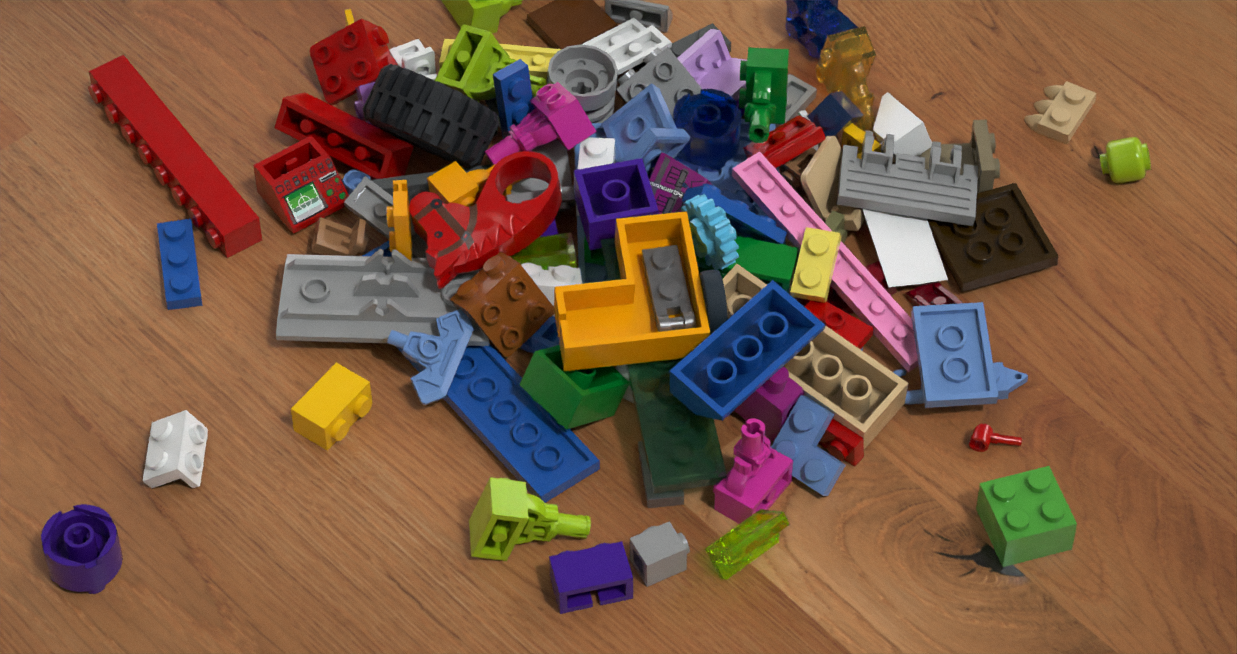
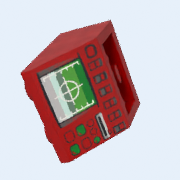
(300, 184)

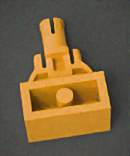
(457, 186)

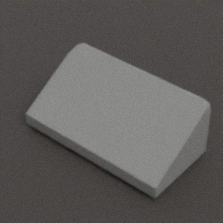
(645, 12)

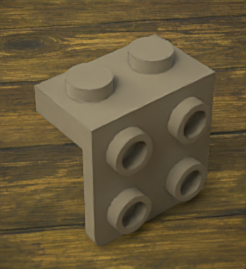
(975, 153)

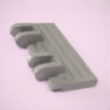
(906, 185)

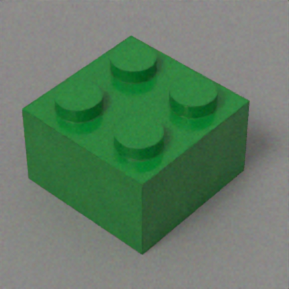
(573, 395)

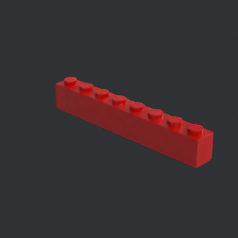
(175, 157)

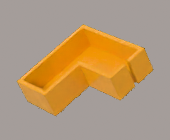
(615, 318)

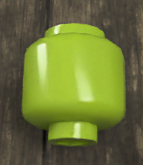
(1126, 160)

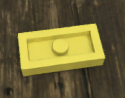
(815, 264)

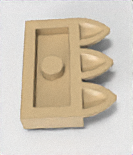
(1063, 112)

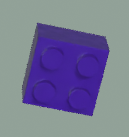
(610, 194)

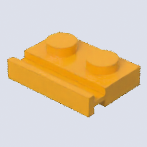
(399, 218)

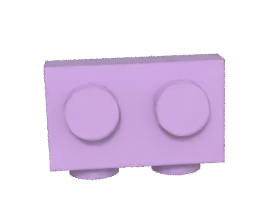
(712, 65)

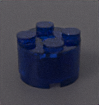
(713, 126)

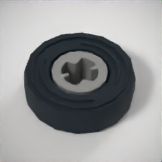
(714, 298)

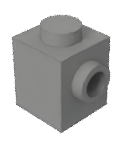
(659, 553)

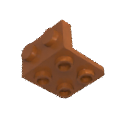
(504, 303)

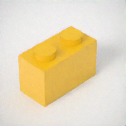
(332, 406)

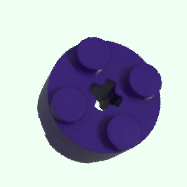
(82, 549)

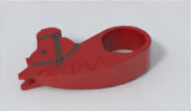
(466, 237)

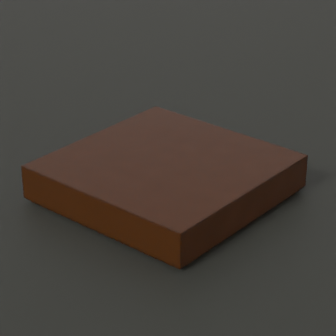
(570, 22)

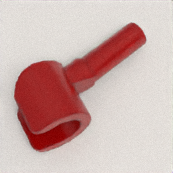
(984, 435)

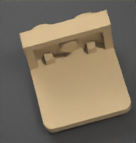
(821, 184)

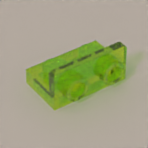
(746, 542)

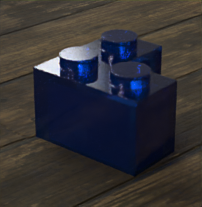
(813, 21)

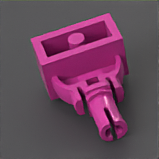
(555, 117)
(756, 477)

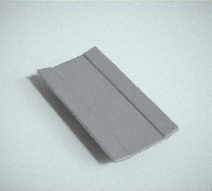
(363, 298)

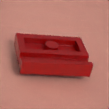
(787, 141)

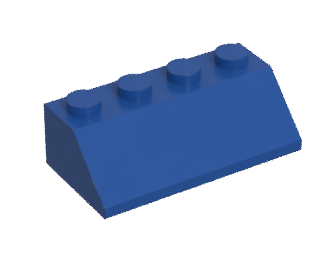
(743, 353)

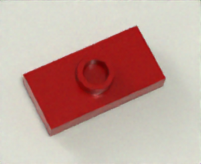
(841, 322)

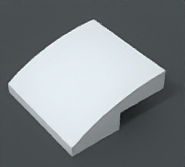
(630, 43)

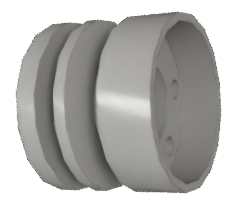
(588, 76)

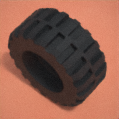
(430, 116)

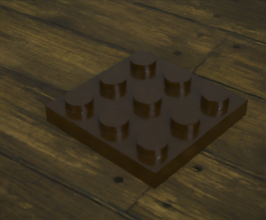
(999, 245)

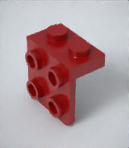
(350, 59)

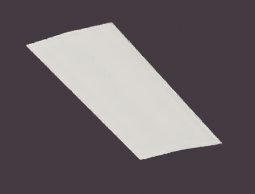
(905, 248)

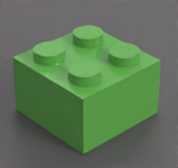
(1026, 516)

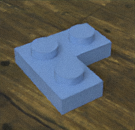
(799, 442)

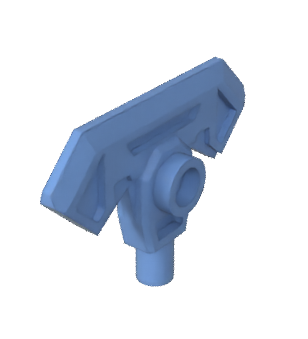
(436, 354)

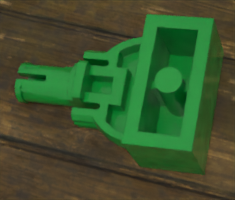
(765, 90)

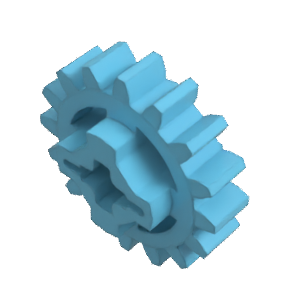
(711, 232)

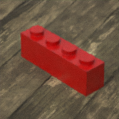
(344, 136)

